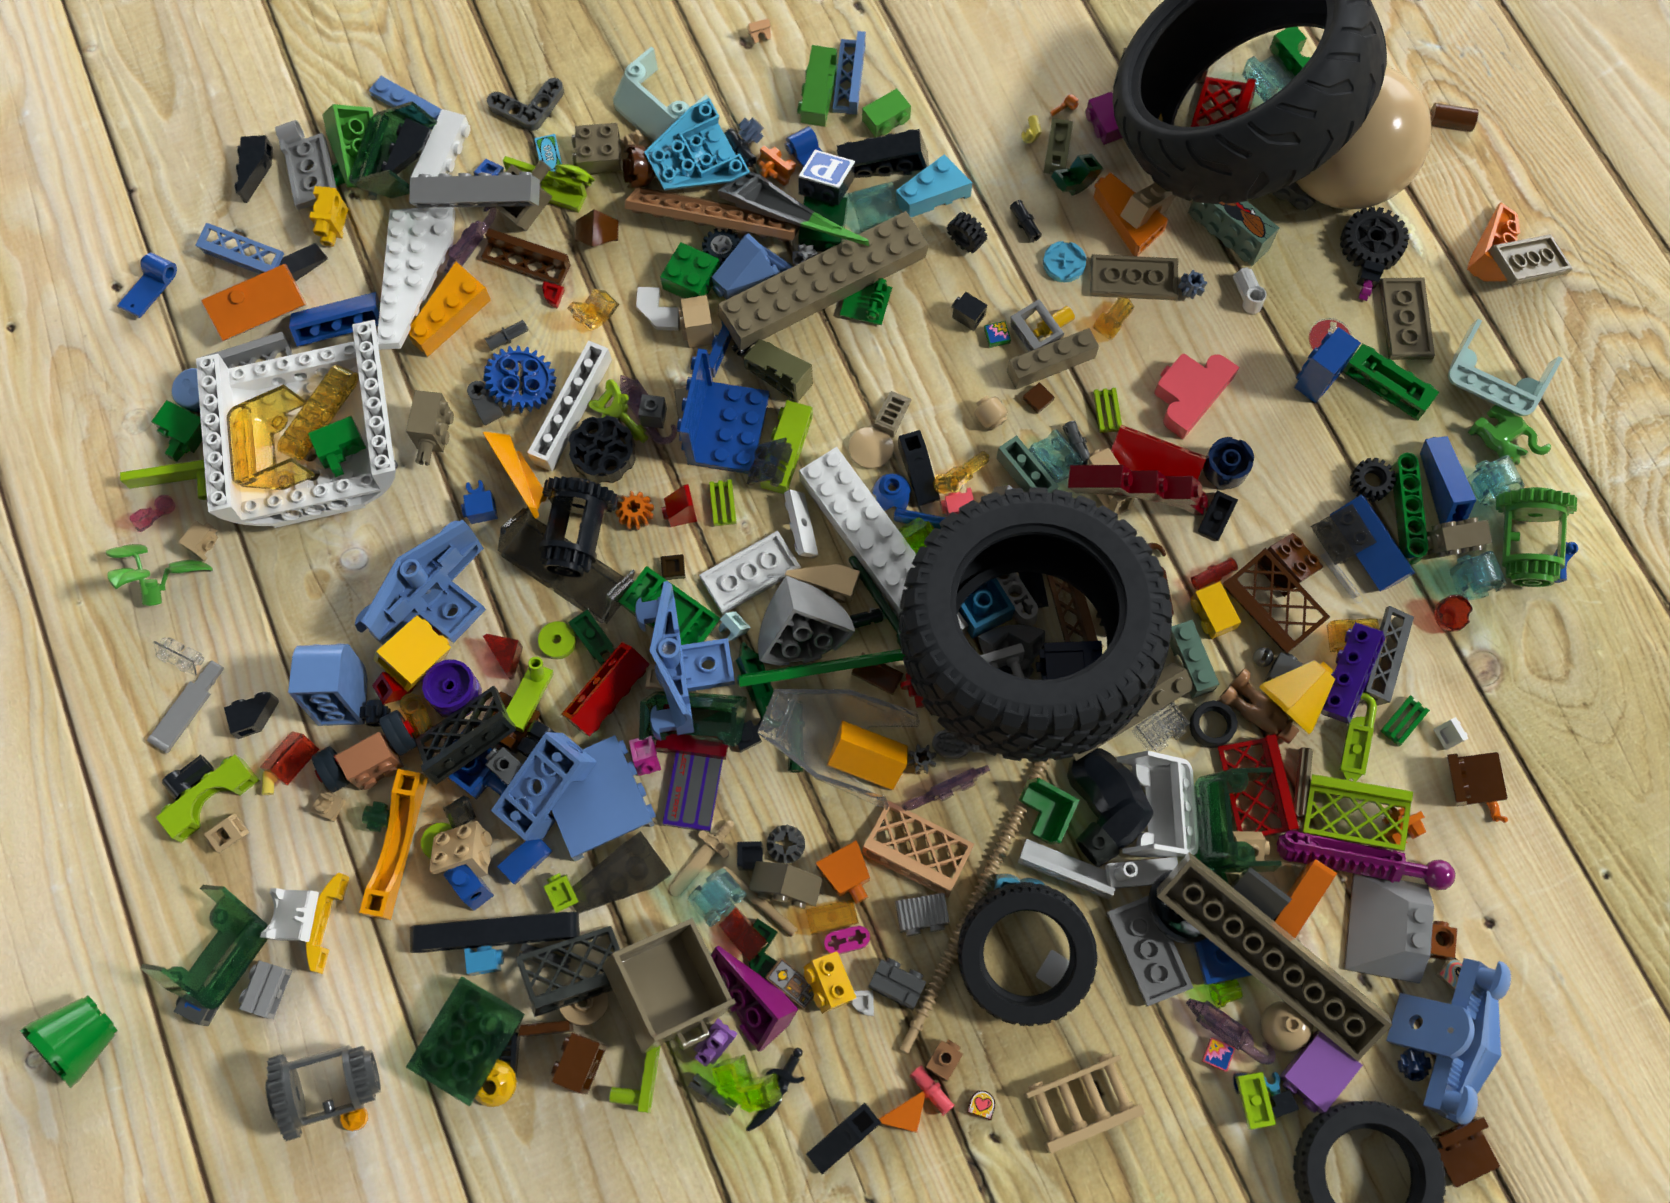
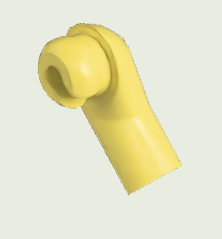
(1034, 131)
(268, 783)

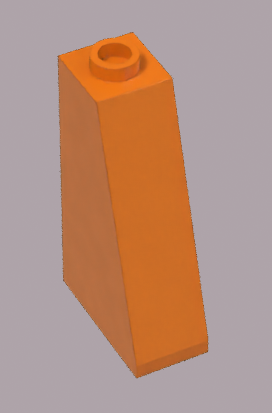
(1112, 198)
(1305, 896)

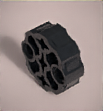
(598, 461)

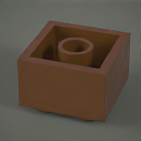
(578, 1063)

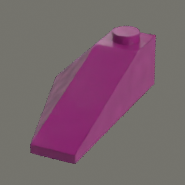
(759, 1004)

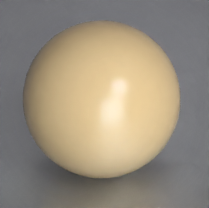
(1381, 154)

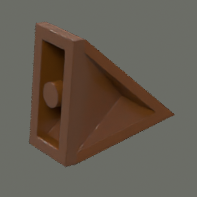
(596, 228)

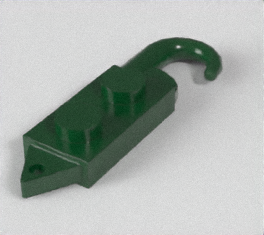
(759, 693)

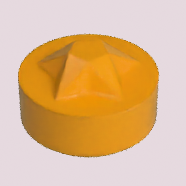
(354, 1120)

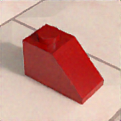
(679, 507)

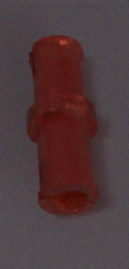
(1214, 573)

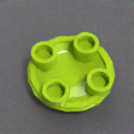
(574, 171)

